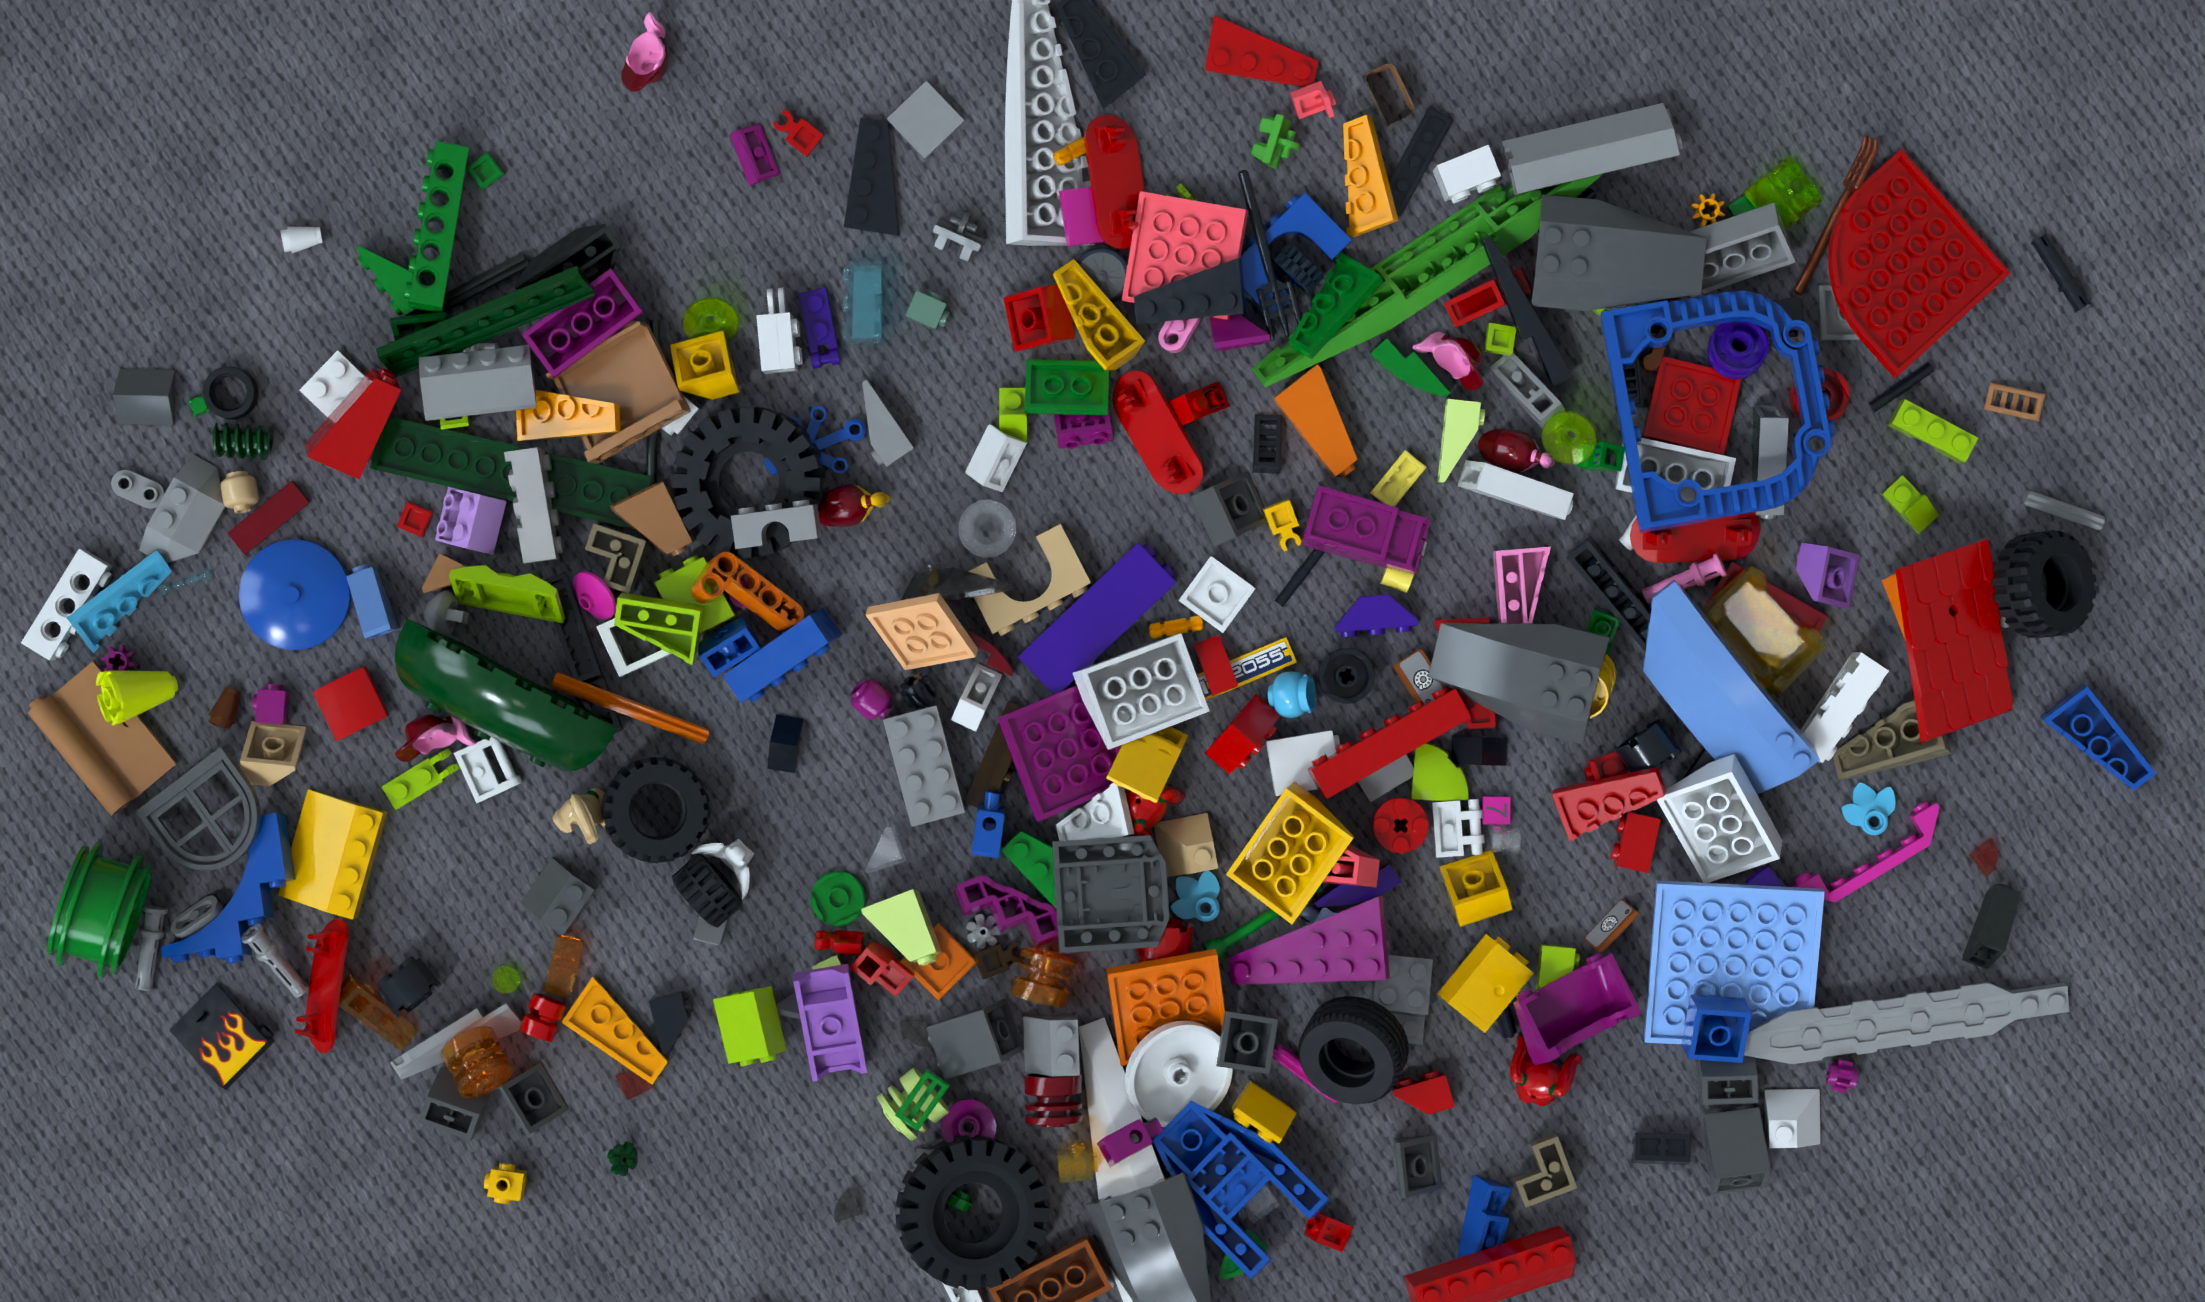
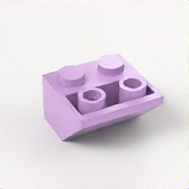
(470, 520)

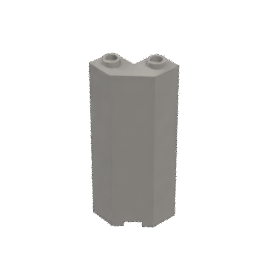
(1590, 148)

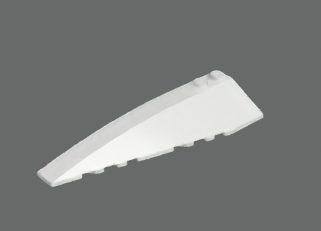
(1036, 126)
(1110, 1111)

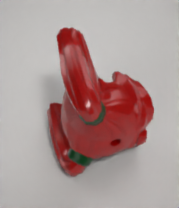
(1147, 813)
(1542, 1081)

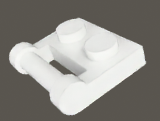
(480, 773)

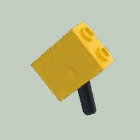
(1487, 985)

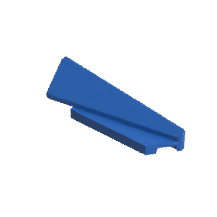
(1483, 1221)

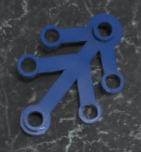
(826, 441)

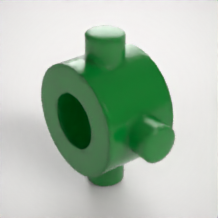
(198, 406)

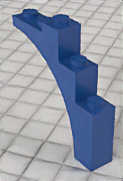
(267, 866)

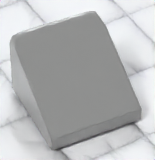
(709, 934)

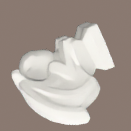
(734, 856)

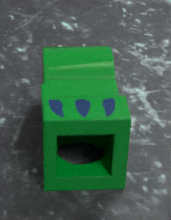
(1601, 456)

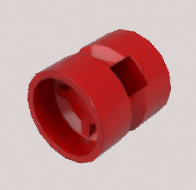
(542, 1017)

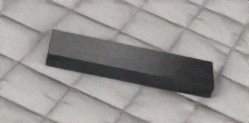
(1417, 157)

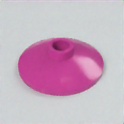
(594, 595)

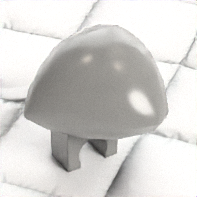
(442, 613)

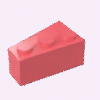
(1355, 869)

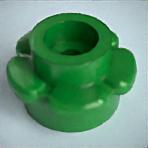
(960, 1200)

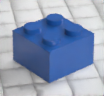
(1716, 1028)

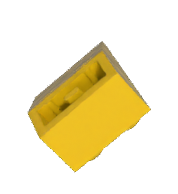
(1147, 762)

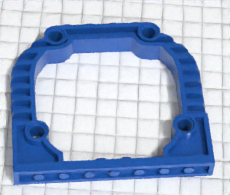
(1659, 501)

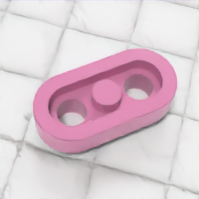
(1182, 328)

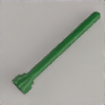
(1242, 932)

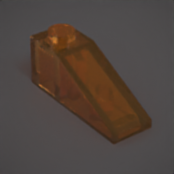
(369, 1008)

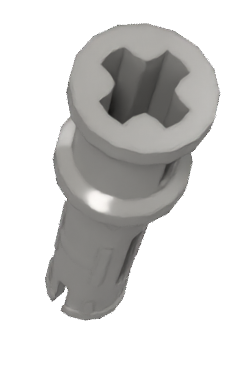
(151, 936)
(268, 951)

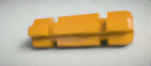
(1070, 152)
(1175, 627)

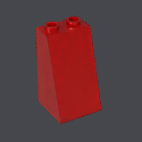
(355, 425)

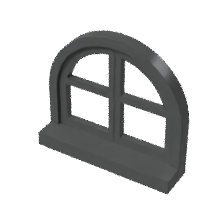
(185, 787)

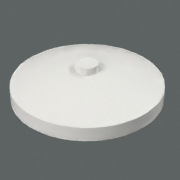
(1174, 1068)

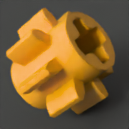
(1709, 202)

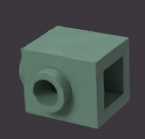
(928, 310)

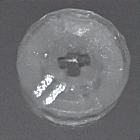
(997, 541)

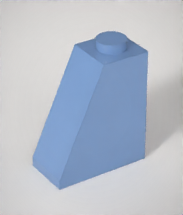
(371, 602)

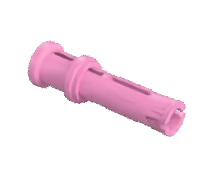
(1697, 574)

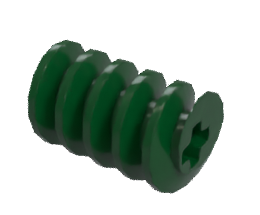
(242, 442)

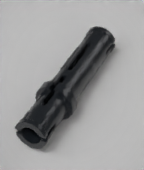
(2060, 273)

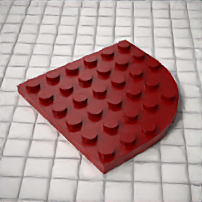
(1905, 264)

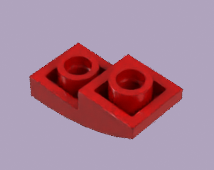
(1215, 665)

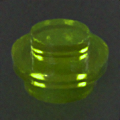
(506, 979)

